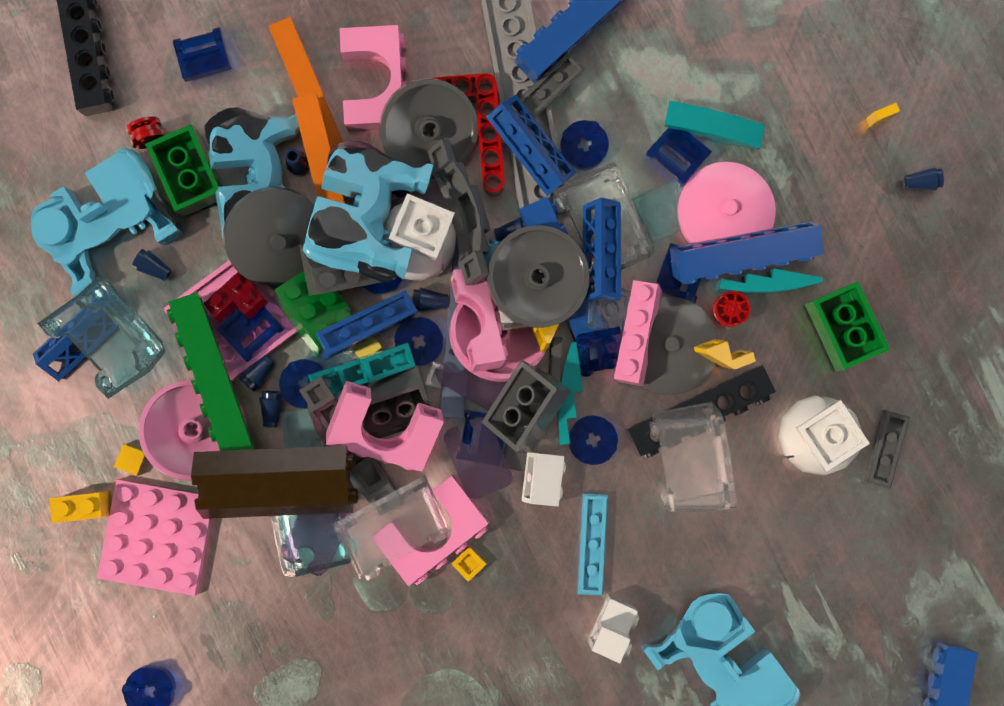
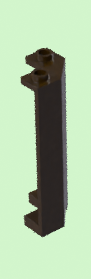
(274, 482)

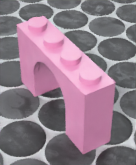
(376, 43)
(406, 450)
(466, 522)

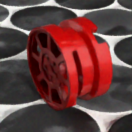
(144, 131)
(731, 309)

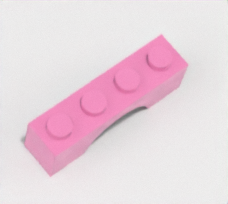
(486, 349)
(633, 350)

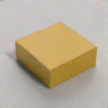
(882, 114)
(130, 459)
(468, 563)

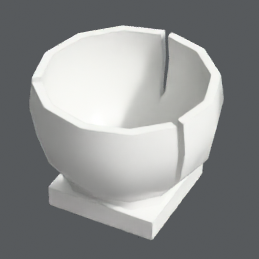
(426, 231)
(821, 435)

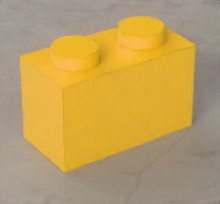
(80, 506)

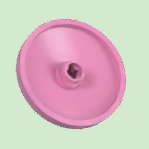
(724, 203)
(519, 343)
(174, 429)

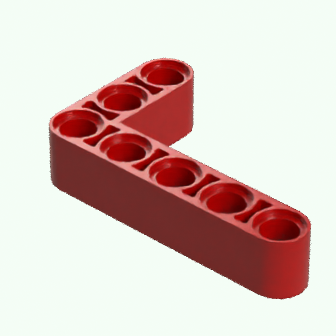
(487, 147)

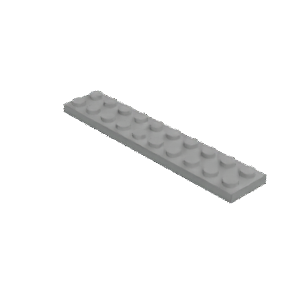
(507, 28)

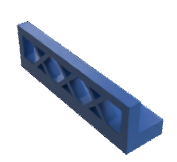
(529, 146)
(605, 248)
(366, 324)
(53, 350)

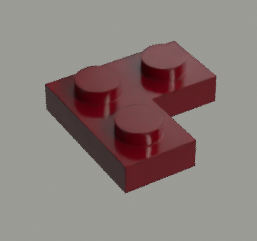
(236, 292)

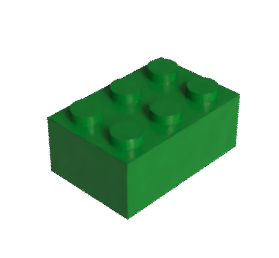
(185, 170)
(310, 312)
(847, 326)

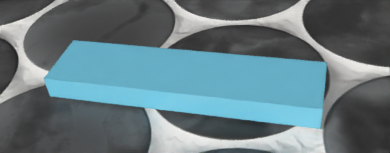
(592, 544)

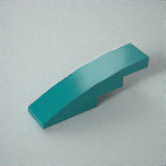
(715, 125)
(775, 282)
(367, 368)
(572, 380)

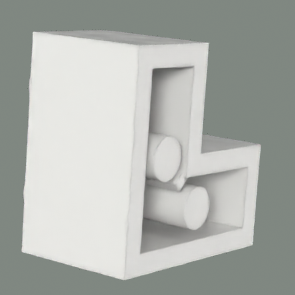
(612, 629)

